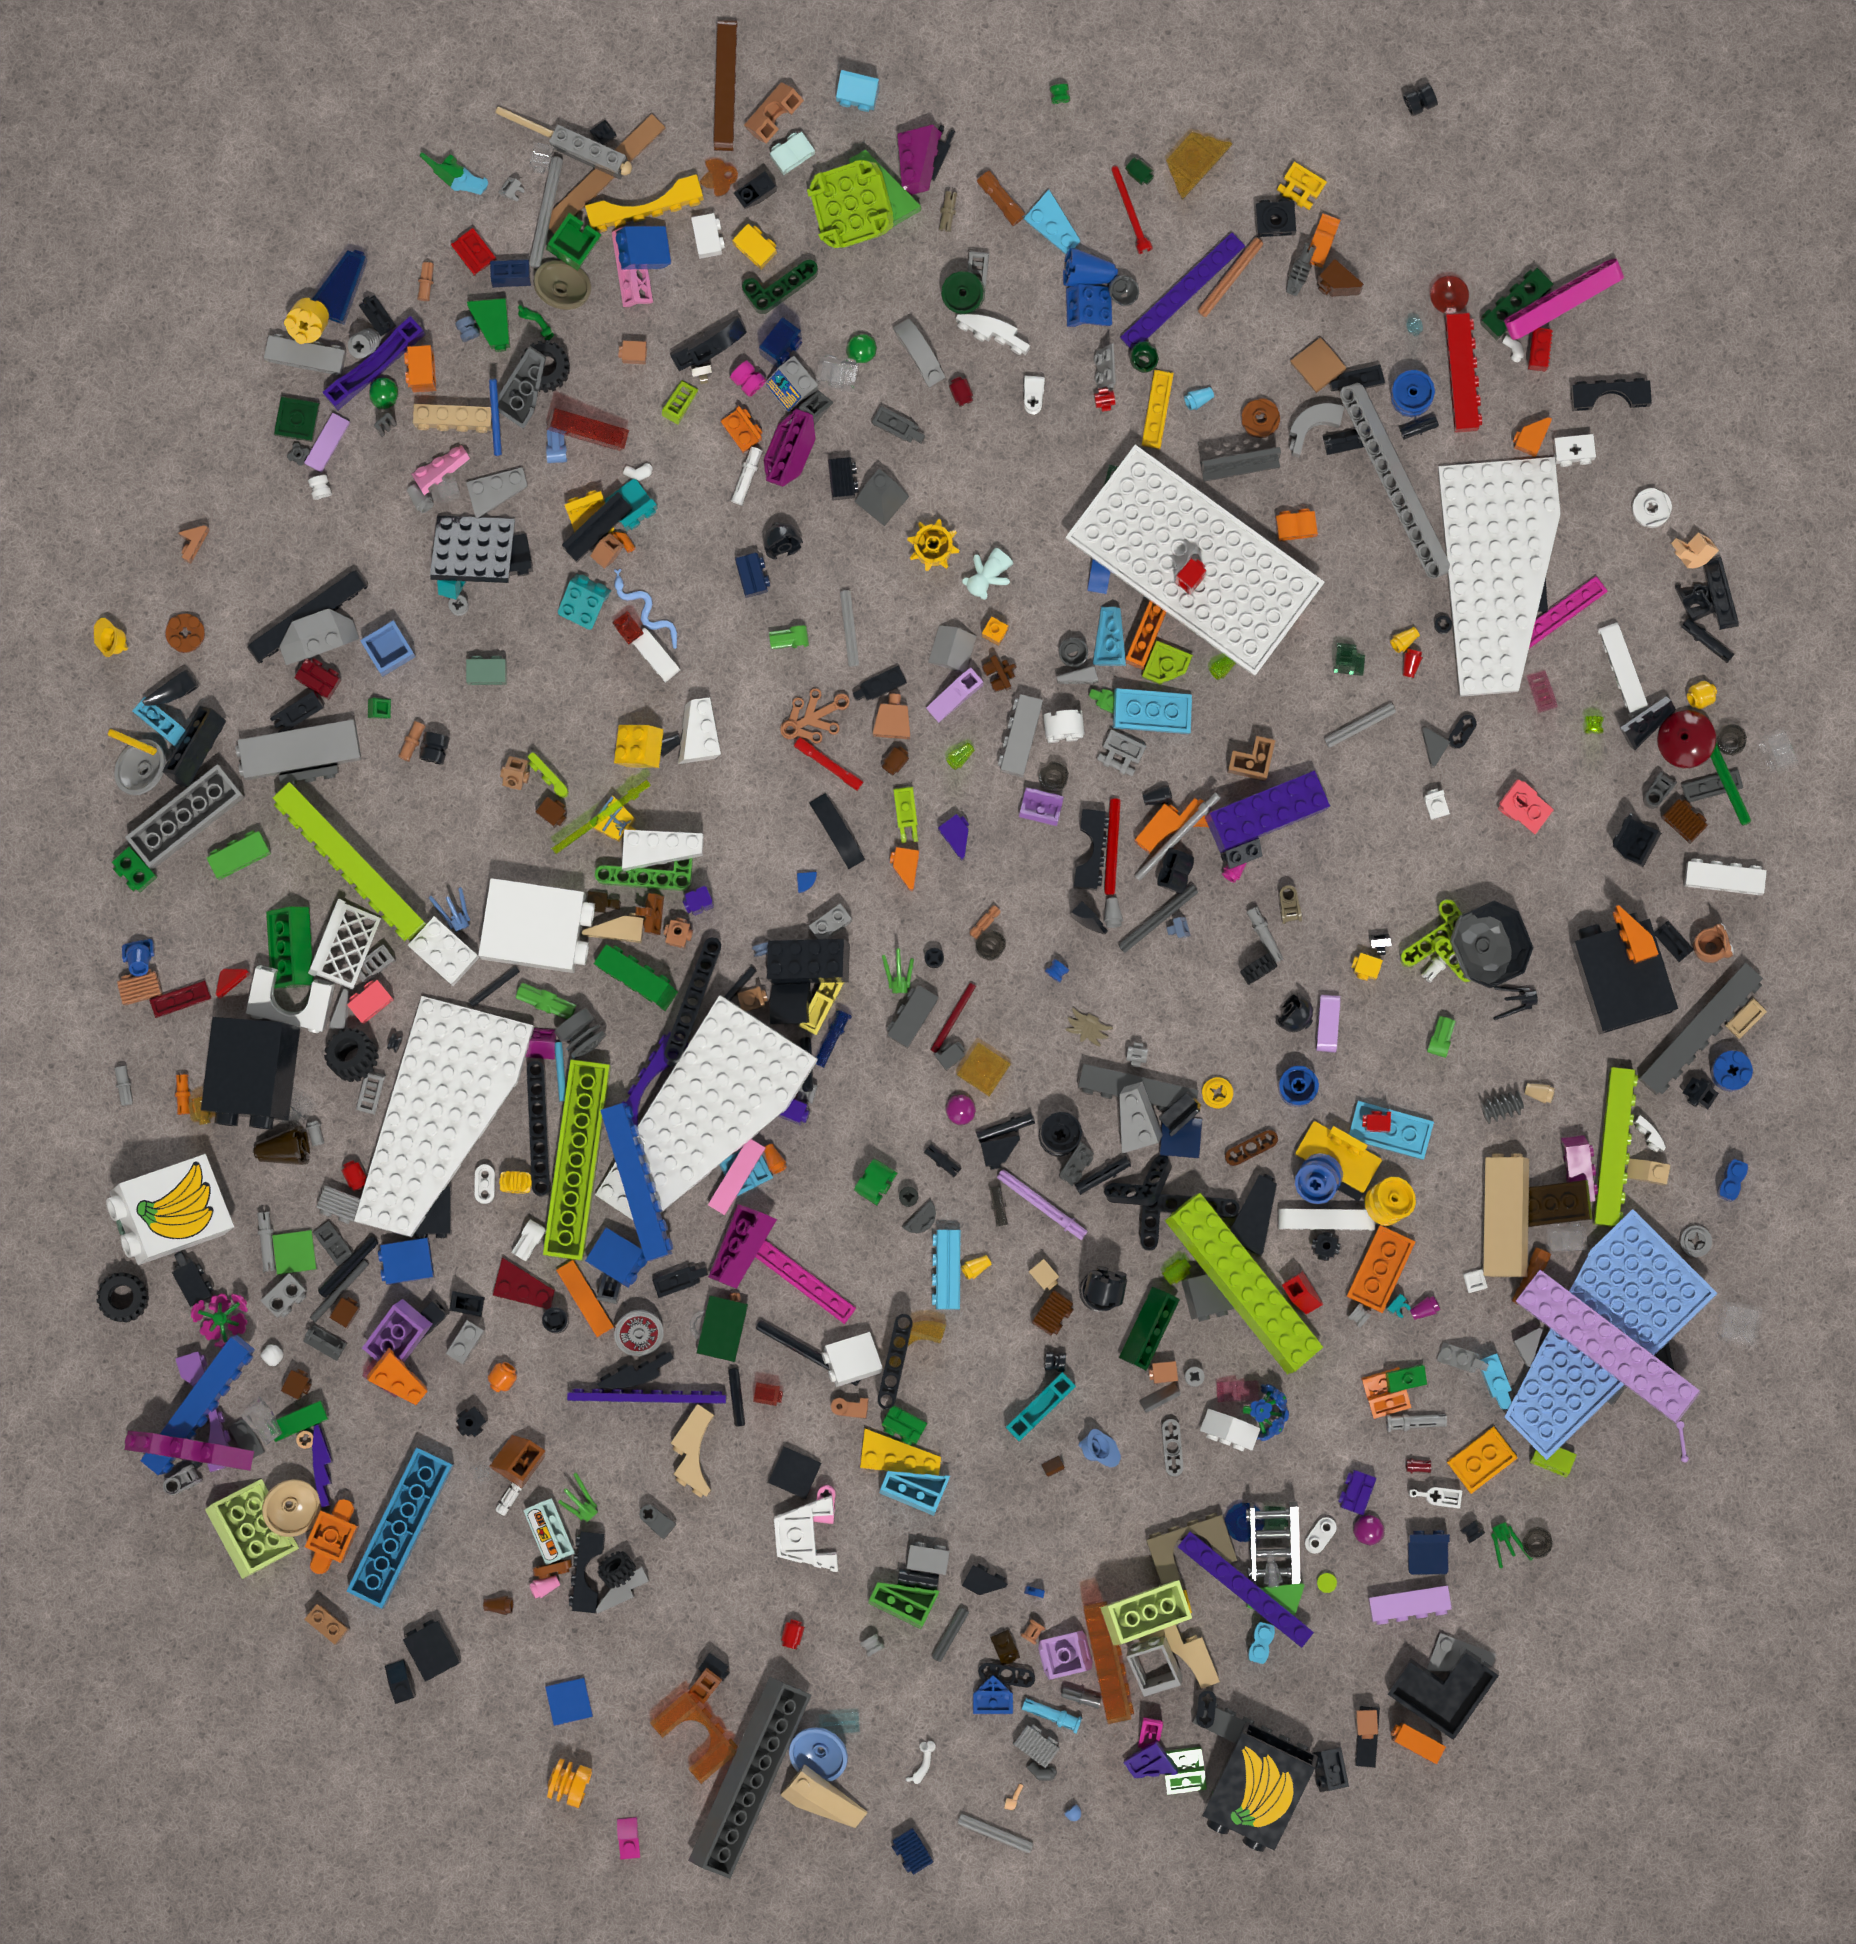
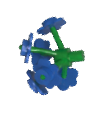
(1262, 1411)

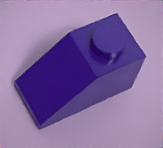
(956, 834)

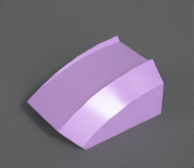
(1065, 1655)

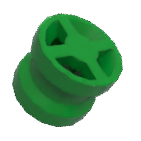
(1060, 93)

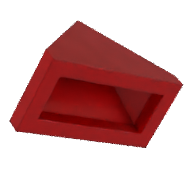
(229, 979)

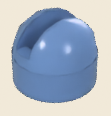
(1073, 1814)

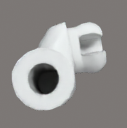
(1516, 347)

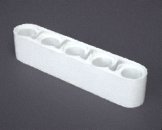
(1624, 669)
(1324, 1219)

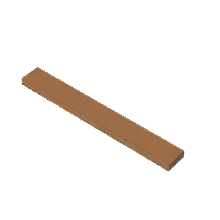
(598, 180)

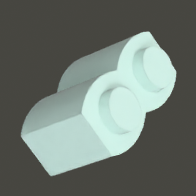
(792, 152)

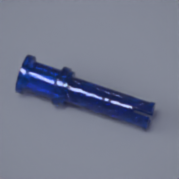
(836, 1029)

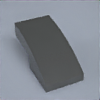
(333, 1243)

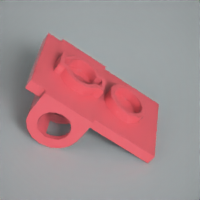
(1528, 807)

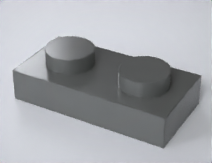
(246, 1437)

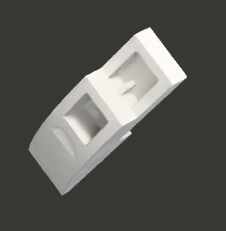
(986, 327)

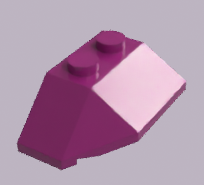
(789, 448)

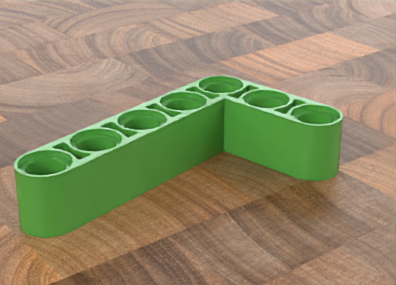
(653, 875)

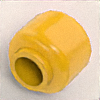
(1701, 694)

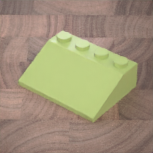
(245, 1533)

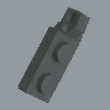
(897, 425)

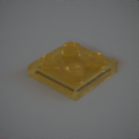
(983, 1069)

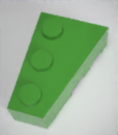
(904, 1603)

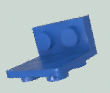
(1088, 305)

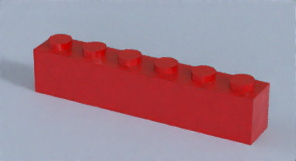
(1462, 372)

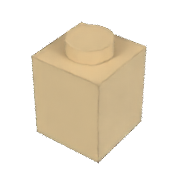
(1044, 1275)

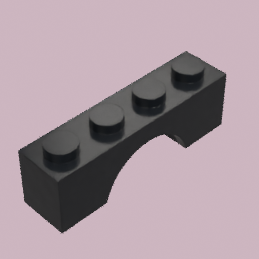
(1635, 392)
(1093, 825)
(584, 1597)

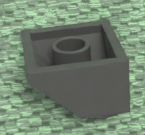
(881, 497)

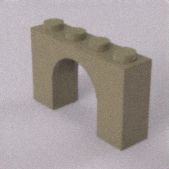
(1162, 1546)

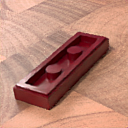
(180, 999)

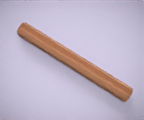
(1230, 277)

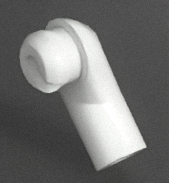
(640, 473)

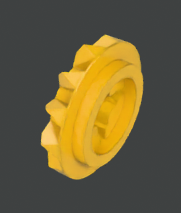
(1215, 1083)

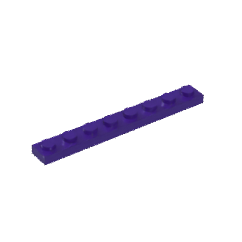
(1183, 291)
(655, 1396)
(1245, 1589)

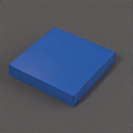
(569, 1701)

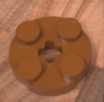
(1262, 429)
(177, 625)

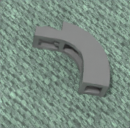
(919, 351)
(1319, 414)

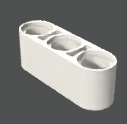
(656, 655)

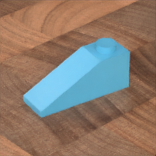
(160, 722)

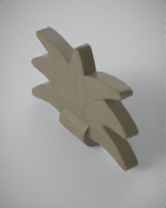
(1088, 1027)

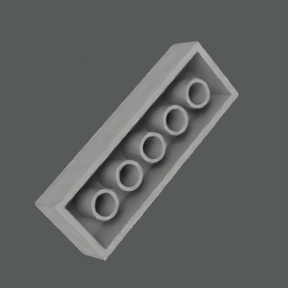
(184, 817)

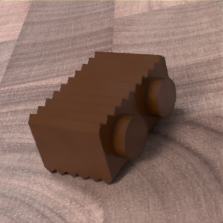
(1685, 821)
(1052, 1313)

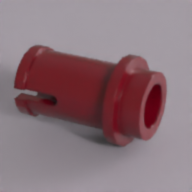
(1418, 1466)

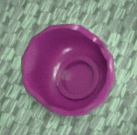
(960, 1109)
(1369, 1530)

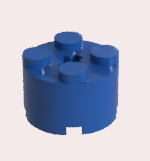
(1735, 1060)
(1304, 1077)

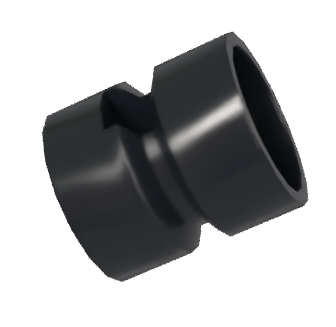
(1420, 99)
(434, 748)
(555, 1320)

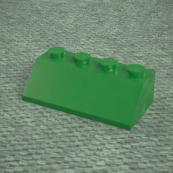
(290, 946)

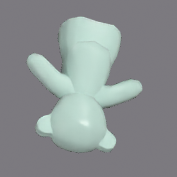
(989, 573)

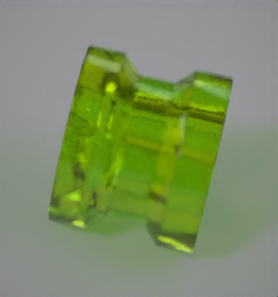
(1594, 724)

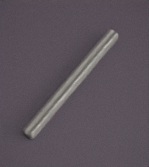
(546, 212)

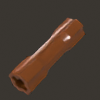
(1009, 208)
(1537, 1262)

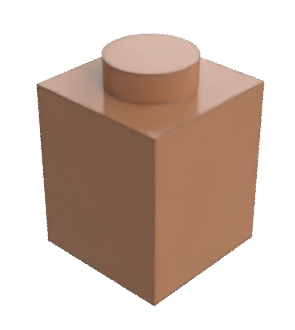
(633, 352)
(607, 550)
(1163, 1372)
(1366, 1723)

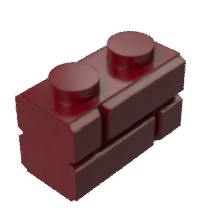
(317, 678)

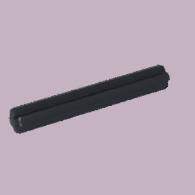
(348, 1266)

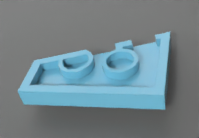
(1052, 223)
(1109, 641)

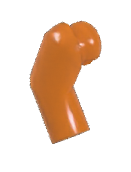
(625, 540)

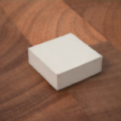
(1475, 1281)

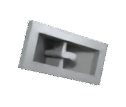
(1528, 1345)

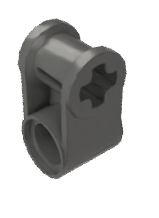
(1660, 788)
(659, 1523)

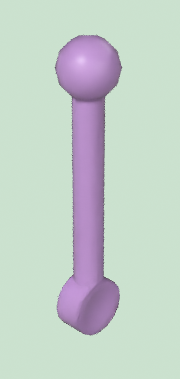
(1684, 1458)

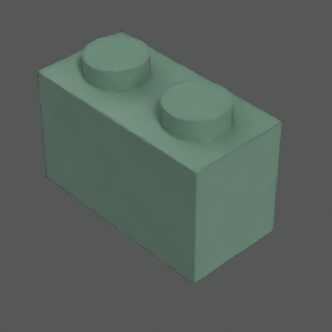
(486, 671)

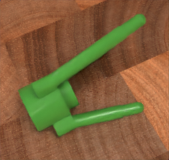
(898, 983)
(586, 1510)

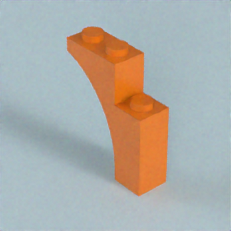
(1166, 823)

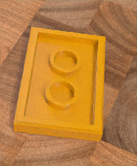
(1482, 1460)

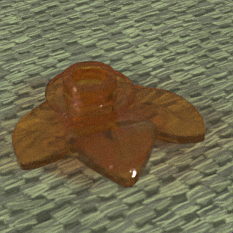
(716, 176)

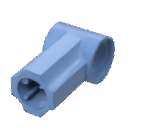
(556, 448)

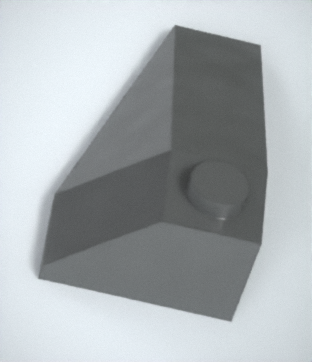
(521, 391)

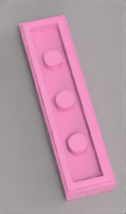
(736, 1176)

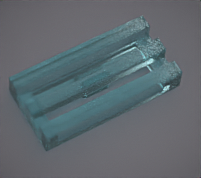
(855, 1722)

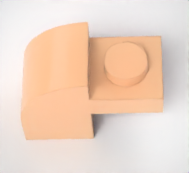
(1696, 552)

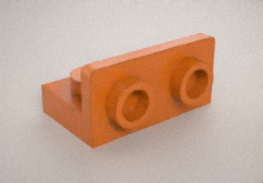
(741, 429)

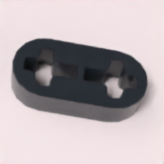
(1458, 729)
(1201, 1707)

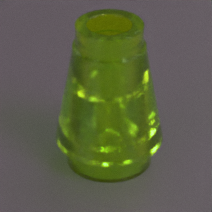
(1221, 667)
(959, 756)

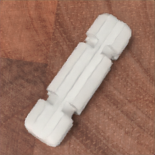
(508, 1499)

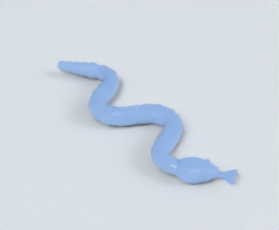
(646, 610)

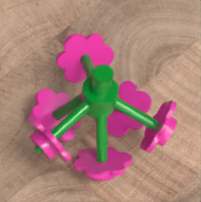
(220, 1305)

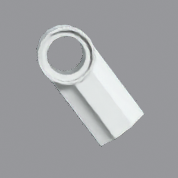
(530, 1238)

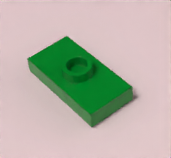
(1406, 1378)

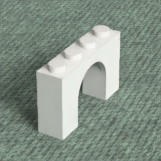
(263, 1003)

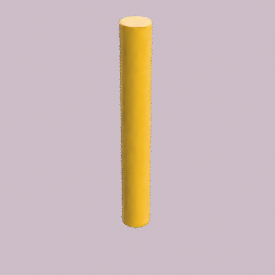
(132, 742)

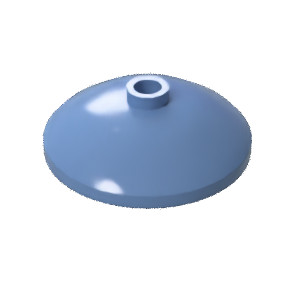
(826, 1763)

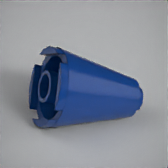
(1087, 269)

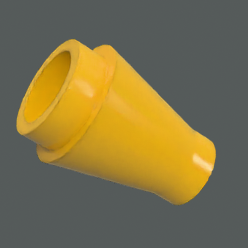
(1404, 639)
(975, 1267)

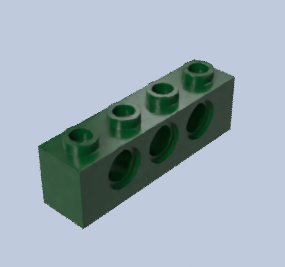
(1532, 278)

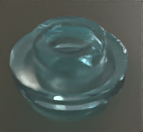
(1414, 326)

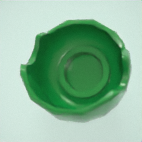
(861, 348)
(383, 393)

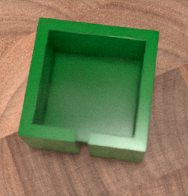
(571, 244)

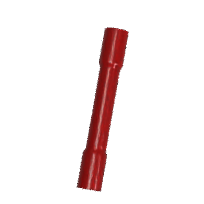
(810, 751)

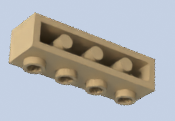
(452, 417)

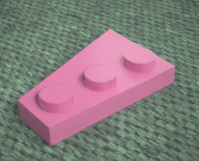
(439, 467)

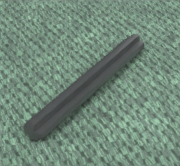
(1158, 918)

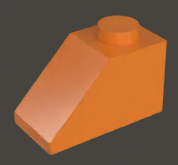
(1532, 436)
(905, 865)

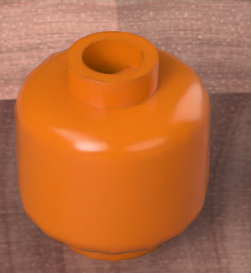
(502, 1377)

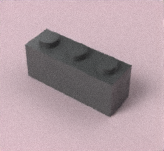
(912, 1016)

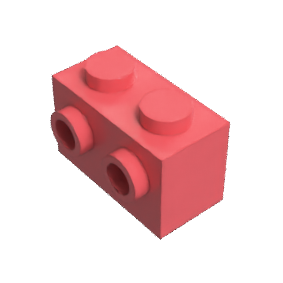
(370, 1001)

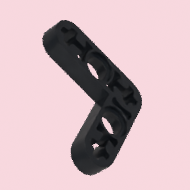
(1143, 1193)

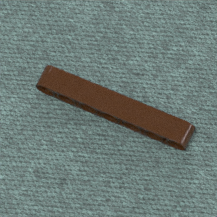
(725, 85)

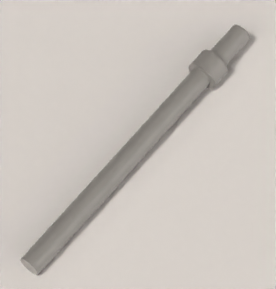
(1204, 809)

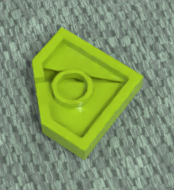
(1166, 663)

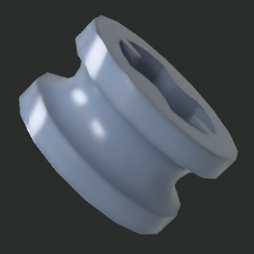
(760, 949)

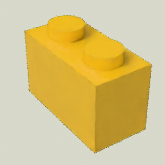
(755, 246)

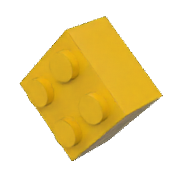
(638, 746)

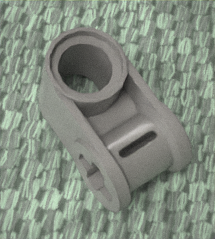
(183, 1480)

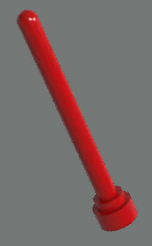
(1142, 242)

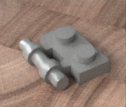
(1124, 747)

